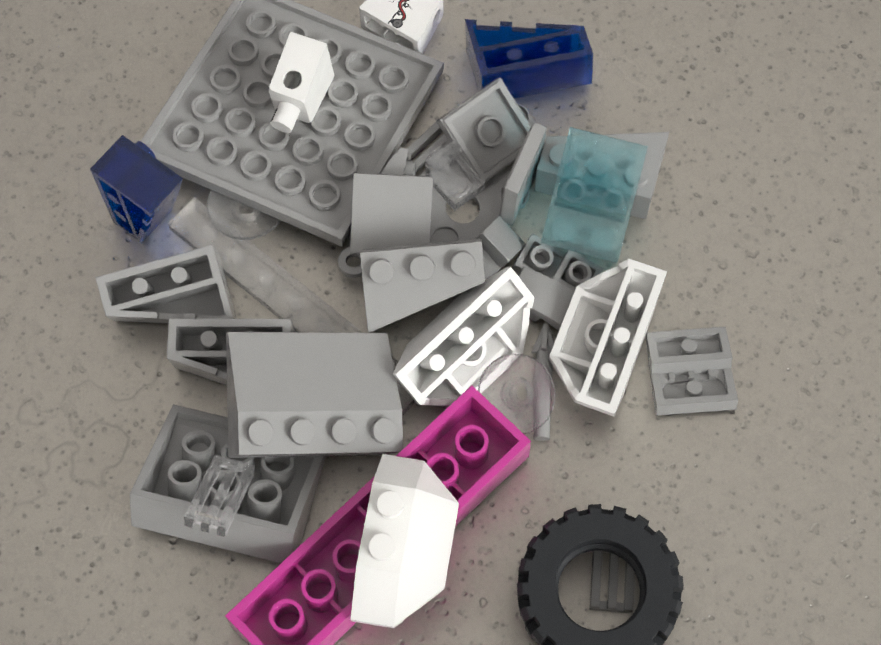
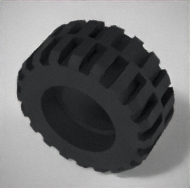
(608, 532)

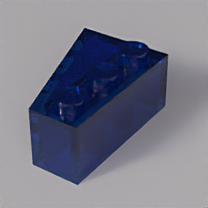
(529, 58)
(135, 187)

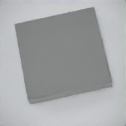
(487, 129)
(522, 173)
(390, 210)

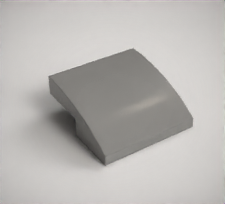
(691, 371)

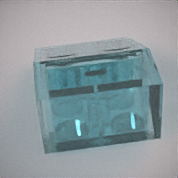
(594, 194)

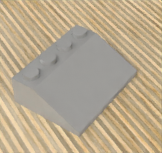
(311, 395)
(271, 512)

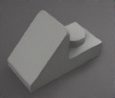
(499, 245)

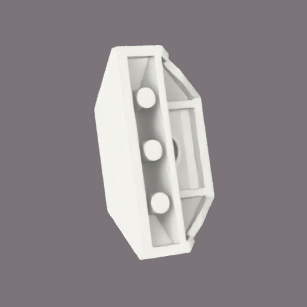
(606, 333)
(465, 339)
(403, 542)

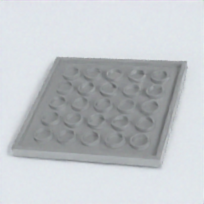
(221, 114)

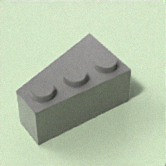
(656, 142)
(417, 276)
(171, 287)
(201, 343)

